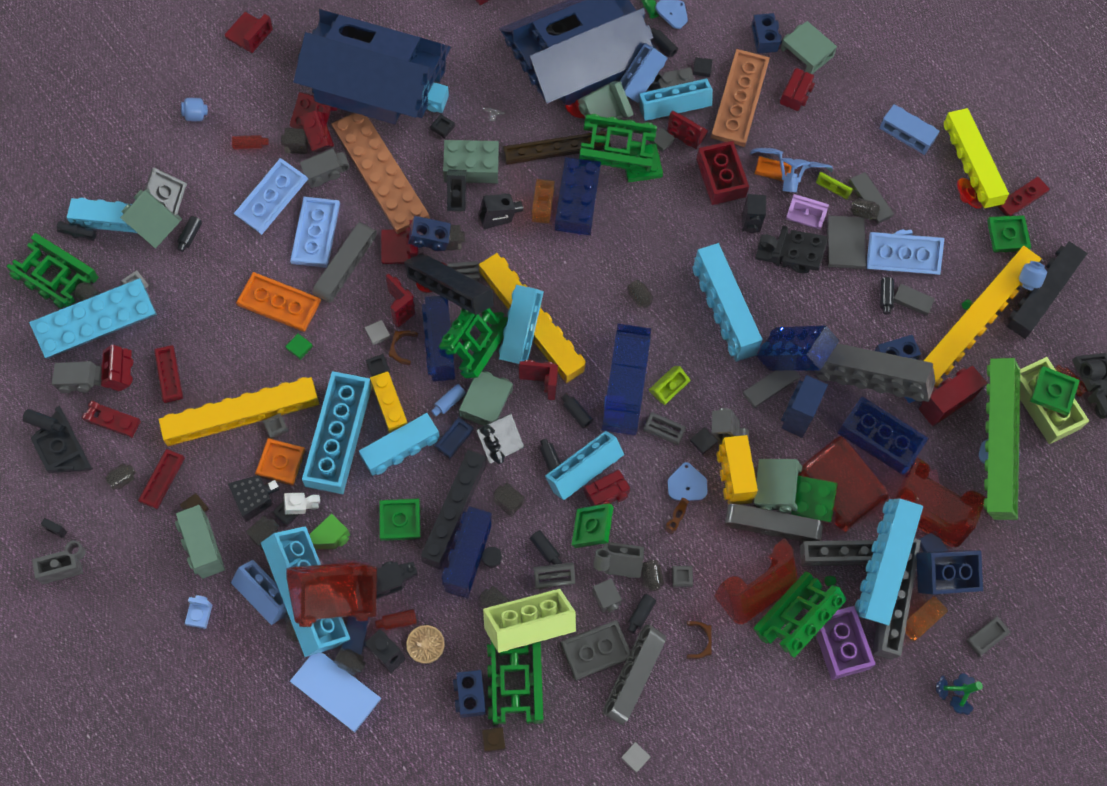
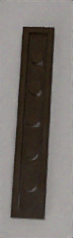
(549, 148)

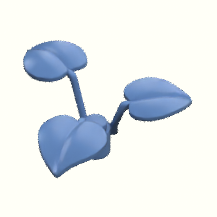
(790, 179)

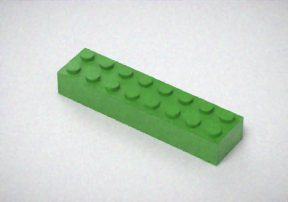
(1003, 439)

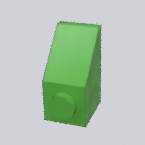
(329, 534)

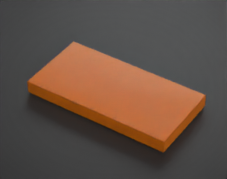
(278, 301)

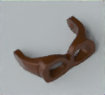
(398, 335)
(680, 507)
(708, 630)

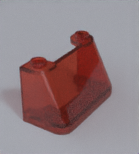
(858, 489)
(942, 510)
(332, 591)
(746, 601)

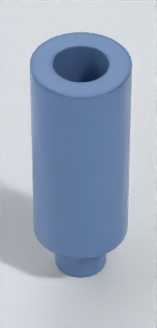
(448, 400)

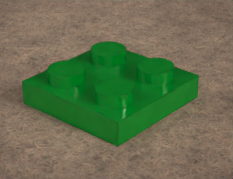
(656, 169)
(1008, 233)
(1054, 390)
(815, 498)
(399, 519)
(592, 525)

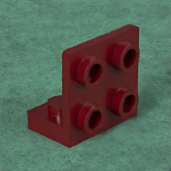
(249, 31)
(306, 104)
(686, 130)
(396, 247)
(403, 307)
(543, 372)

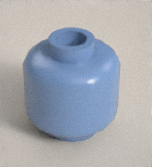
(193, 109)
(1032, 275)

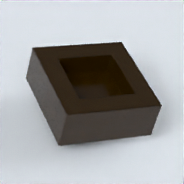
(193, 501)
(493, 739)

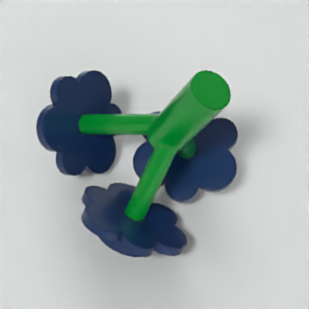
(963, 686)

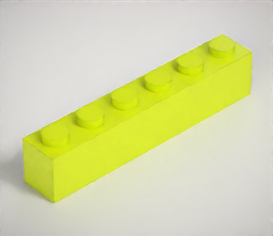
(975, 158)

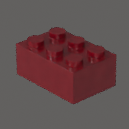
(722, 172)
(952, 395)

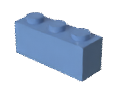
(642, 71)
(909, 129)
(260, 591)

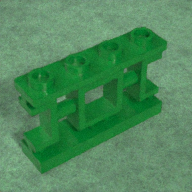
(618, 157)
(61, 260)
(482, 347)
(788, 608)
(531, 680)

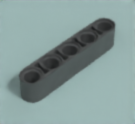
(344, 262)
(773, 523)
(634, 674)

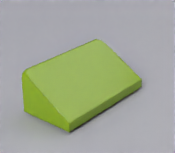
(834, 185)
(669, 384)

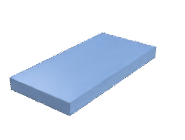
(271, 196)
(315, 232)
(905, 253)
(335, 690)

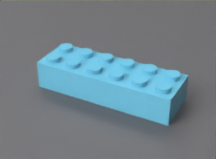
(727, 302)
(93, 318)
(337, 433)
(296, 549)
(888, 560)

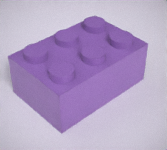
(845, 644)

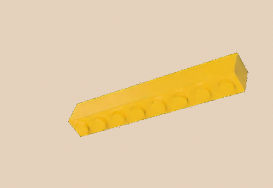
(546, 335)
(238, 411)

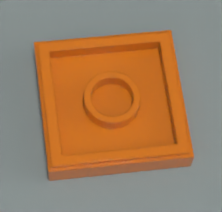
(280, 461)

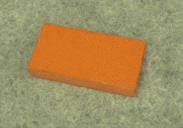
(771, 168)

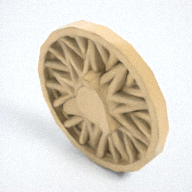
(425, 644)

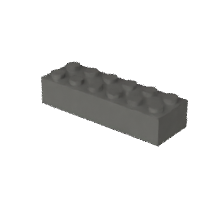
(879, 372)

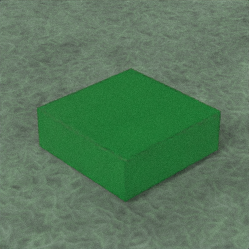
(299, 346)

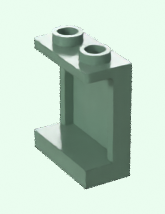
(809, 46)
(606, 102)
(150, 218)
(485, 398)
(777, 484)

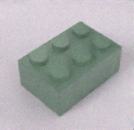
(476, 157)
(199, 542)

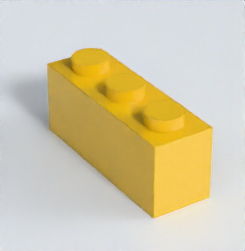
(388, 401)

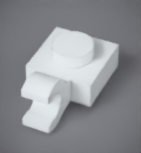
(297, 503)

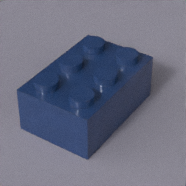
(803, 405)
(949, 571)

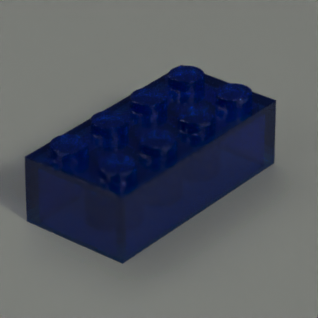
(577, 196)
(437, 324)
(797, 348)
(883, 435)
(468, 552)

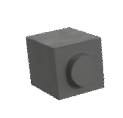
(607, 596)

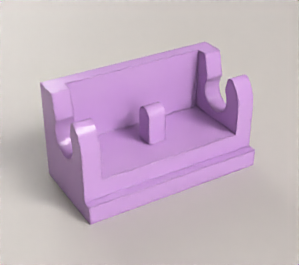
(807, 211)

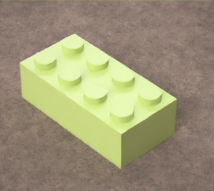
(1051, 423)
(529, 620)

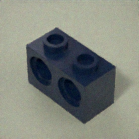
(766, 33)
(429, 229)
(897, 346)
(474, 693)

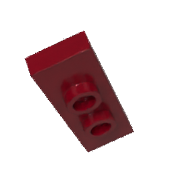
(1024, 196)
(168, 374)
(161, 479)

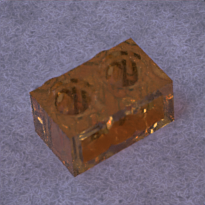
(543, 201)
(925, 618)

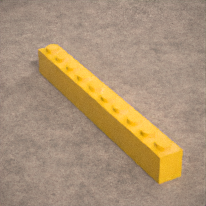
(978, 315)

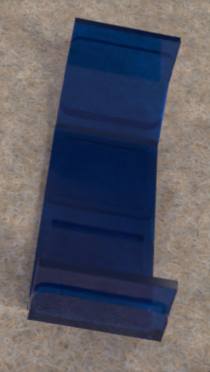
(626, 379)

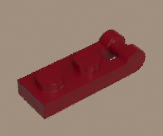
(111, 419)

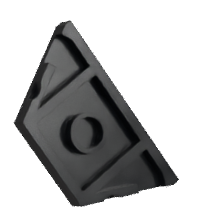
(60, 449)

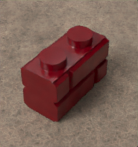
(797, 89)
(316, 131)
(116, 368)
(607, 489)

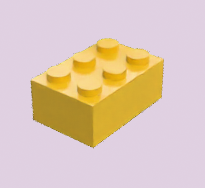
(737, 470)

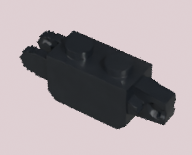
(392, 577)

